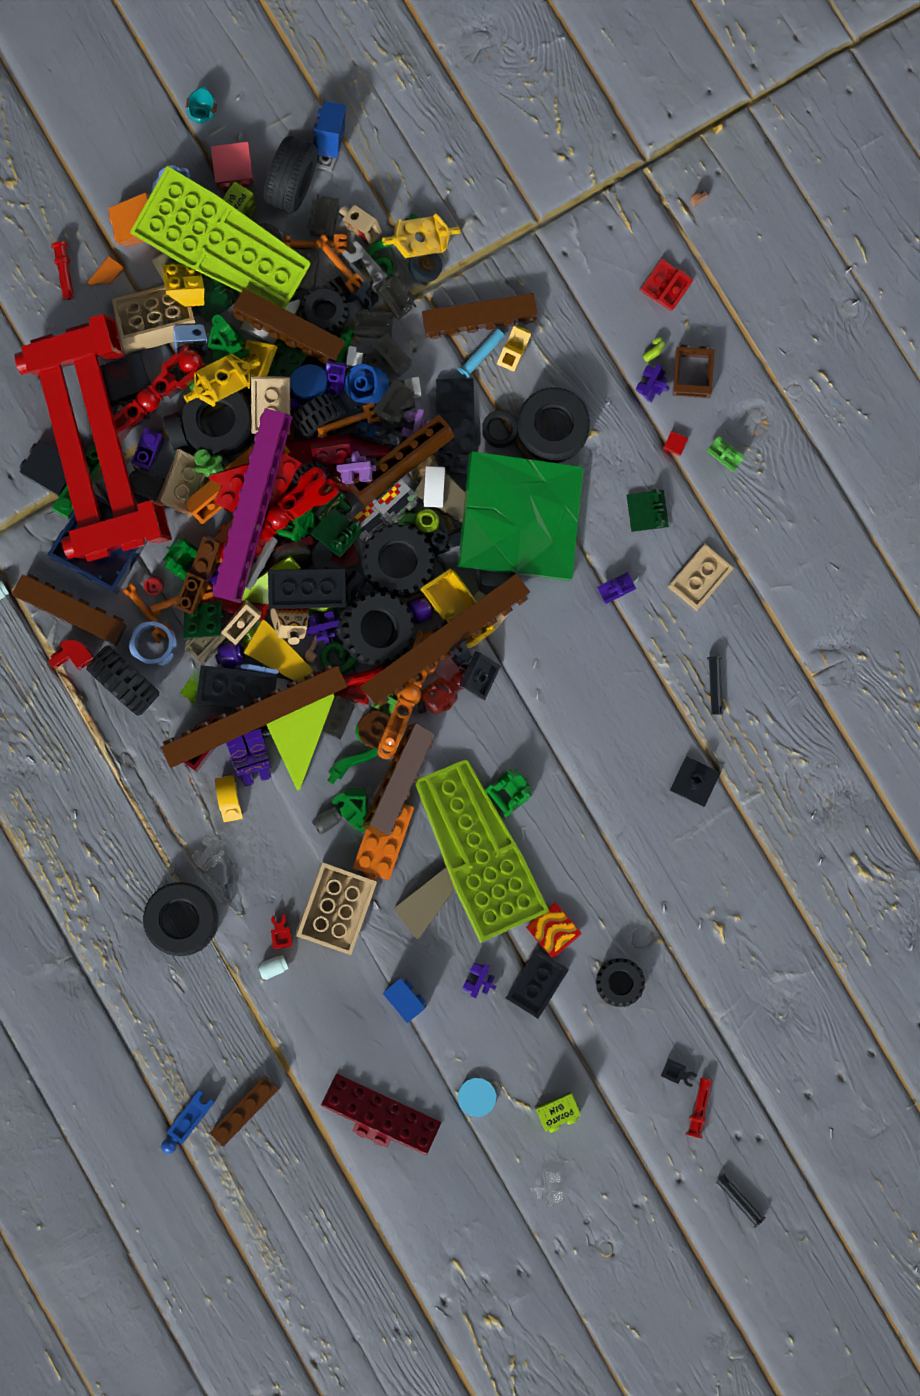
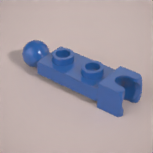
(186, 1122)

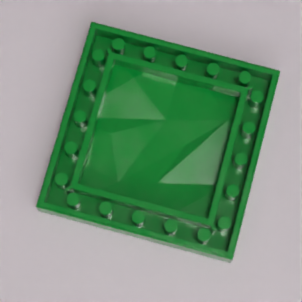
(520, 516)

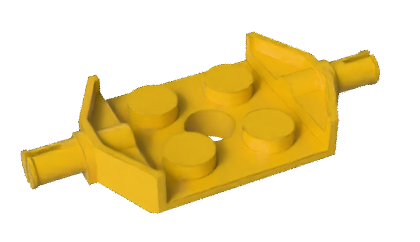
(433, 231)
(212, 389)

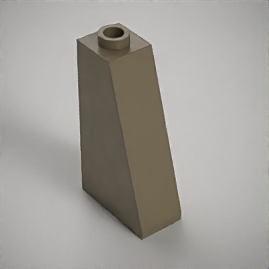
(452, 500)
(425, 903)

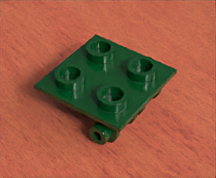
(216, 298)
(285, 360)
(647, 510)
(337, 532)
(204, 621)

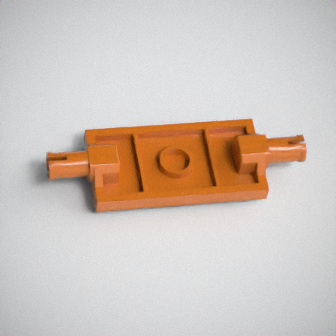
(379, 854)

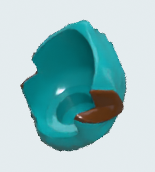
(201, 105)

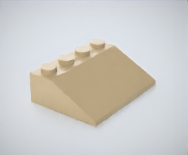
(148, 318)
(335, 908)

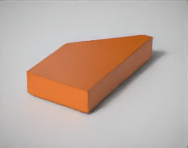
(106, 273)

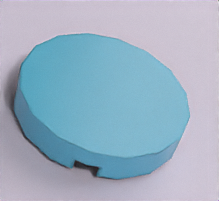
(477, 1097)

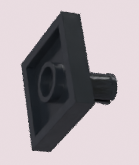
(479, 675)
(695, 781)

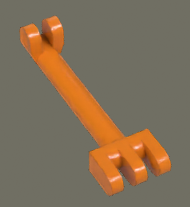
(336, 244)
(352, 279)
(366, 414)
(131, 591)
(155, 608)

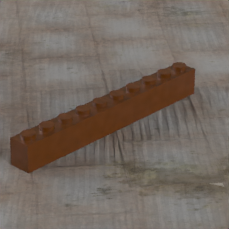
(438, 645)
(254, 716)

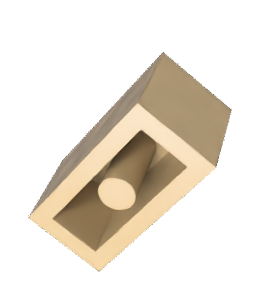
(241, 622)

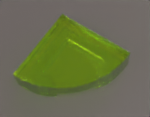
(249, 635)
(190, 691)

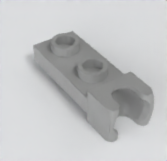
(374, 270)

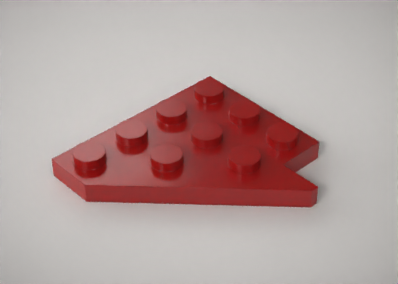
(233, 480)

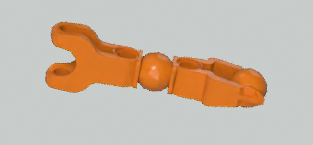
(406, 700)

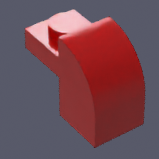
(71, 650)

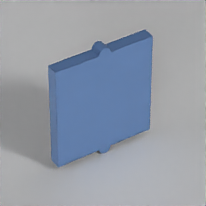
(253, 668)

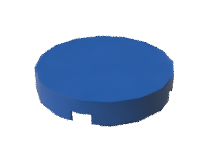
(308, 381)

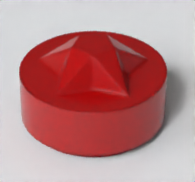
(154, 586)

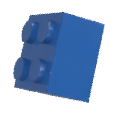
(329, 129)
(404, 1000)

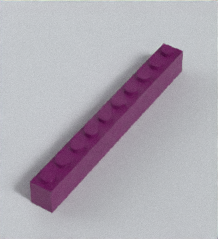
(252, 505)

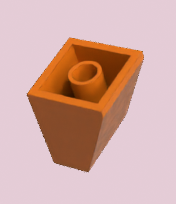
(124, 217)

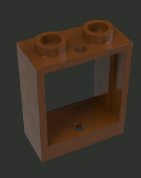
(693, 390)

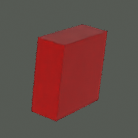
(675, 443)

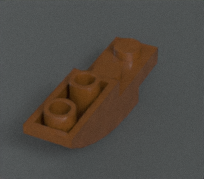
(200, 575)

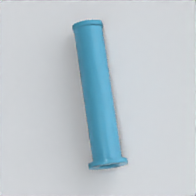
(481, 353)

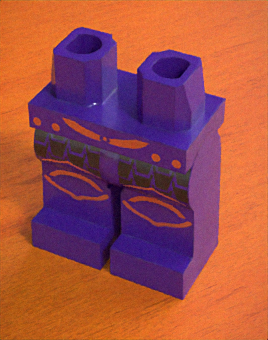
(252, 762)

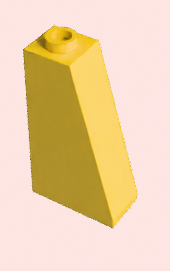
(276, 654)

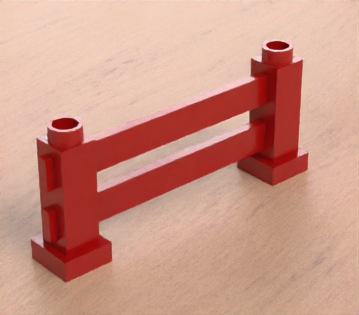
(82, 347)

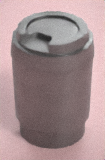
(327, 820)

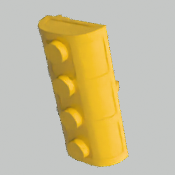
(451, 598)

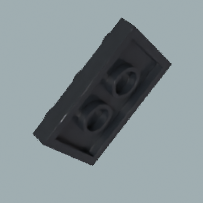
(537, 983)

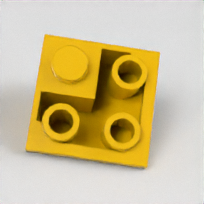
(183, 284)

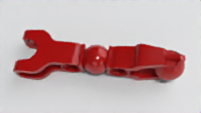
(149, 398)
(302, 498)

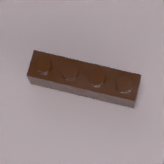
(244, 1111)

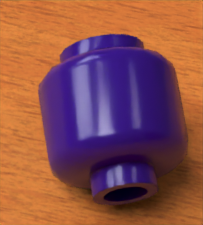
(421, 609)
(230, 655)

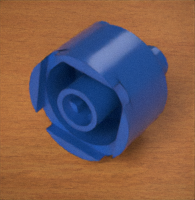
(366, 384)

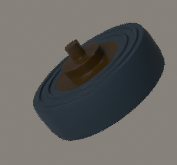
(425, 267)

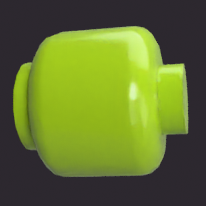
(427, 521)

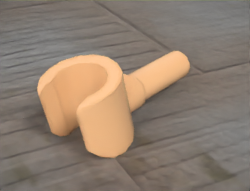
(310, 656)

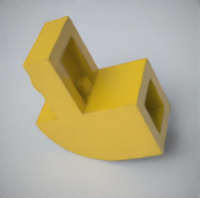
(515, 348)
(228, 798)

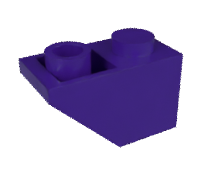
(148, 449)

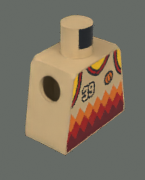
(361, 224)
(290, 623)

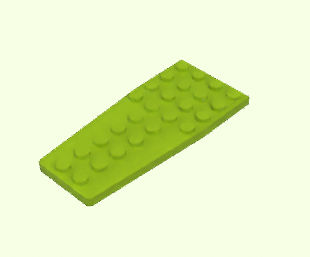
(218, 240)
(479, 852)

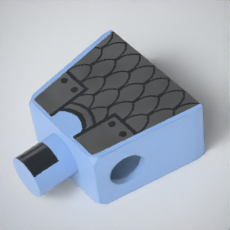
(193, 336)

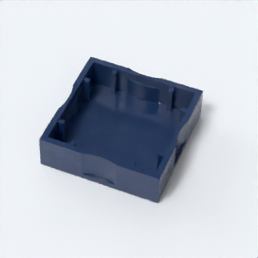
(108, 571)

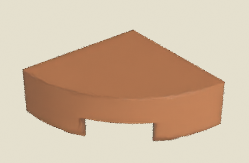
(698, 198)

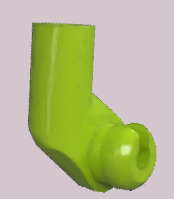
(655, 351)

